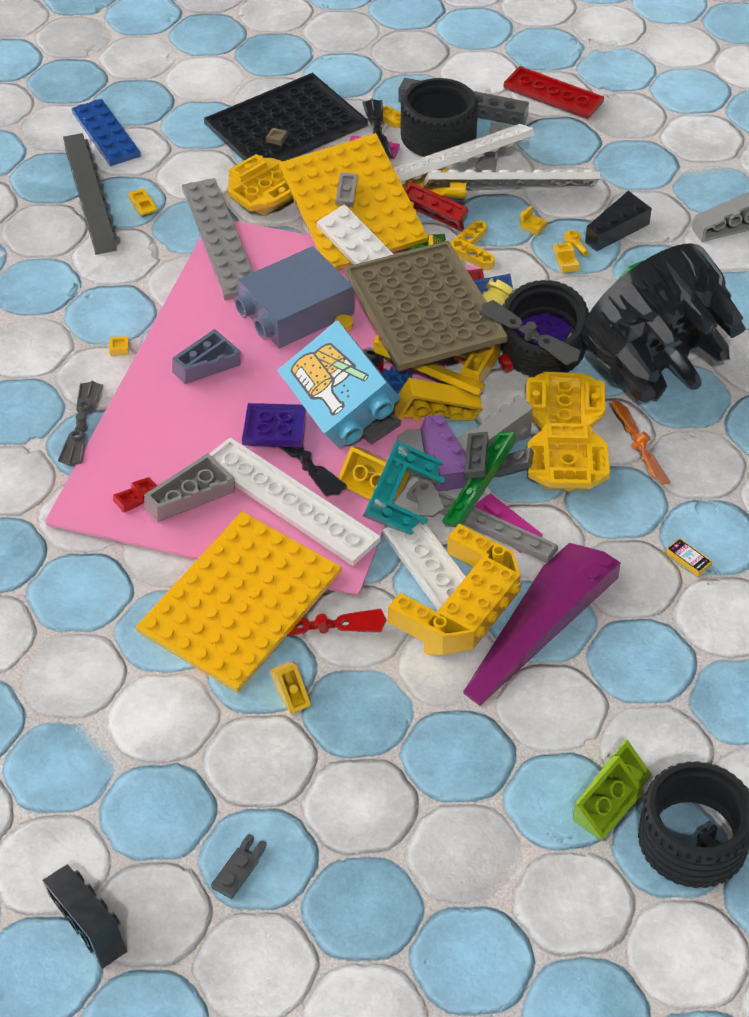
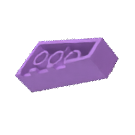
(442, 444)

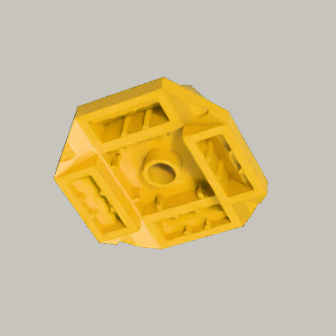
(568, 457)

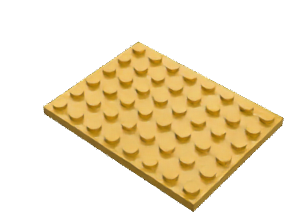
(378, 197)
(239, 601)

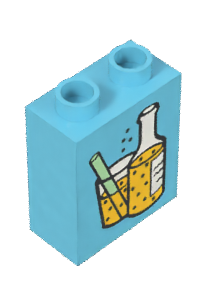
(339, 385)

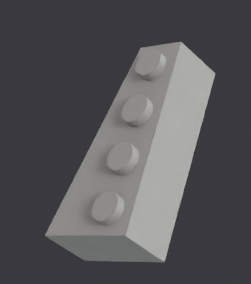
(723, 219)

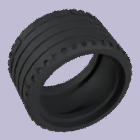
(438, 115)
(551, 298)
(703, 785)

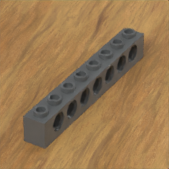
(489, 106)

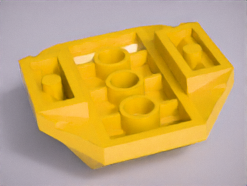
(258, 185)
(565, 398)

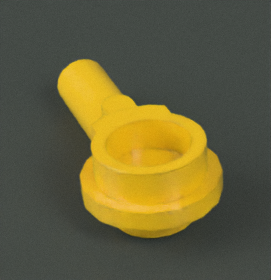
(574, 238)

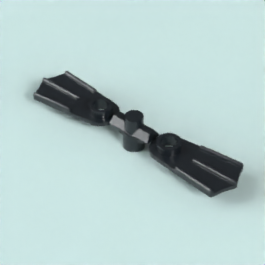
(374, 113)
(324, 479)

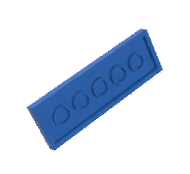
(106, 132)

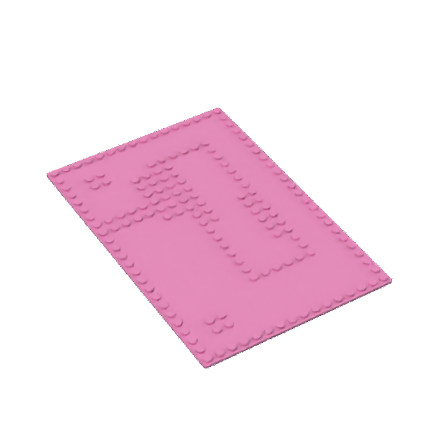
(165, 425)

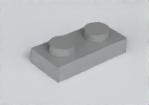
(346, 189)

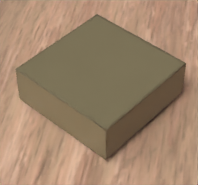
(276, 136)

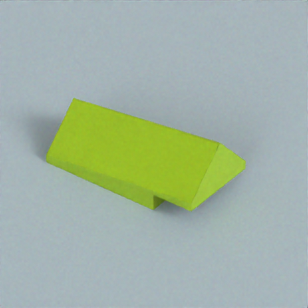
(612, 792)

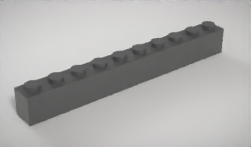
(90, 194)

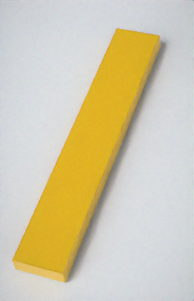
(441, 373)

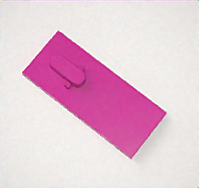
(497, 508)

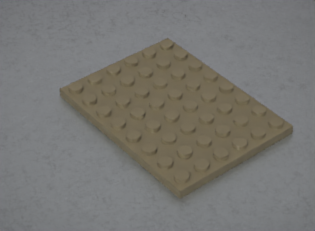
(424, 305)

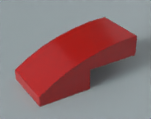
(133, 497)

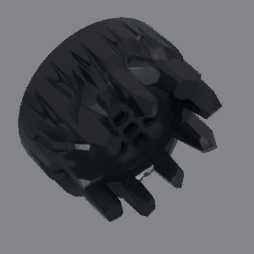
(658, 317)

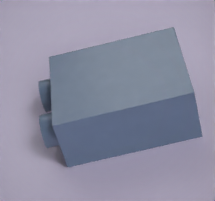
(294, 297)

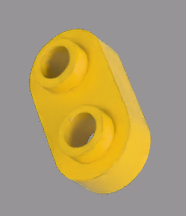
(391, 117)

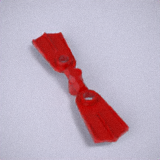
(358, 622)

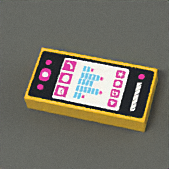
(688, 557)

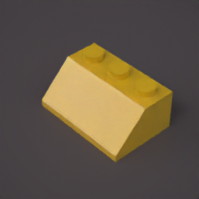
(363, 471)

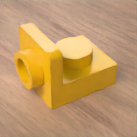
(531, 222)

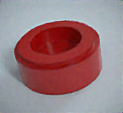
(505, 363)

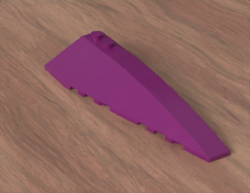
(551, 603)

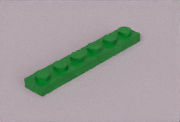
(476, 486)

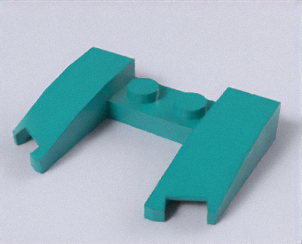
(380, 504)

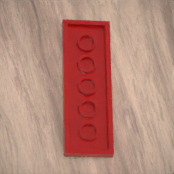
(554, 92)

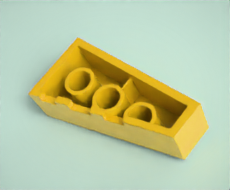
(429, 398)

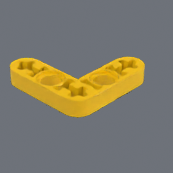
(463, 246)

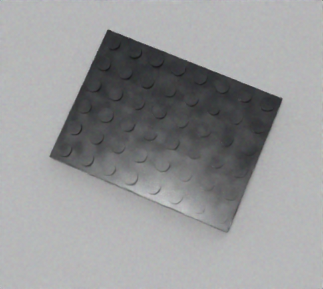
(302, 107)

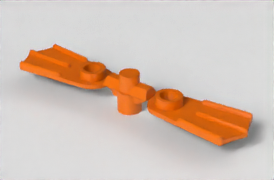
(640, 442)

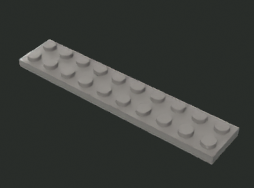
(217, 235)

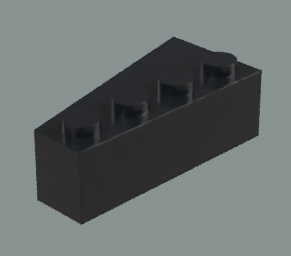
(618, 221)
(86, 914)

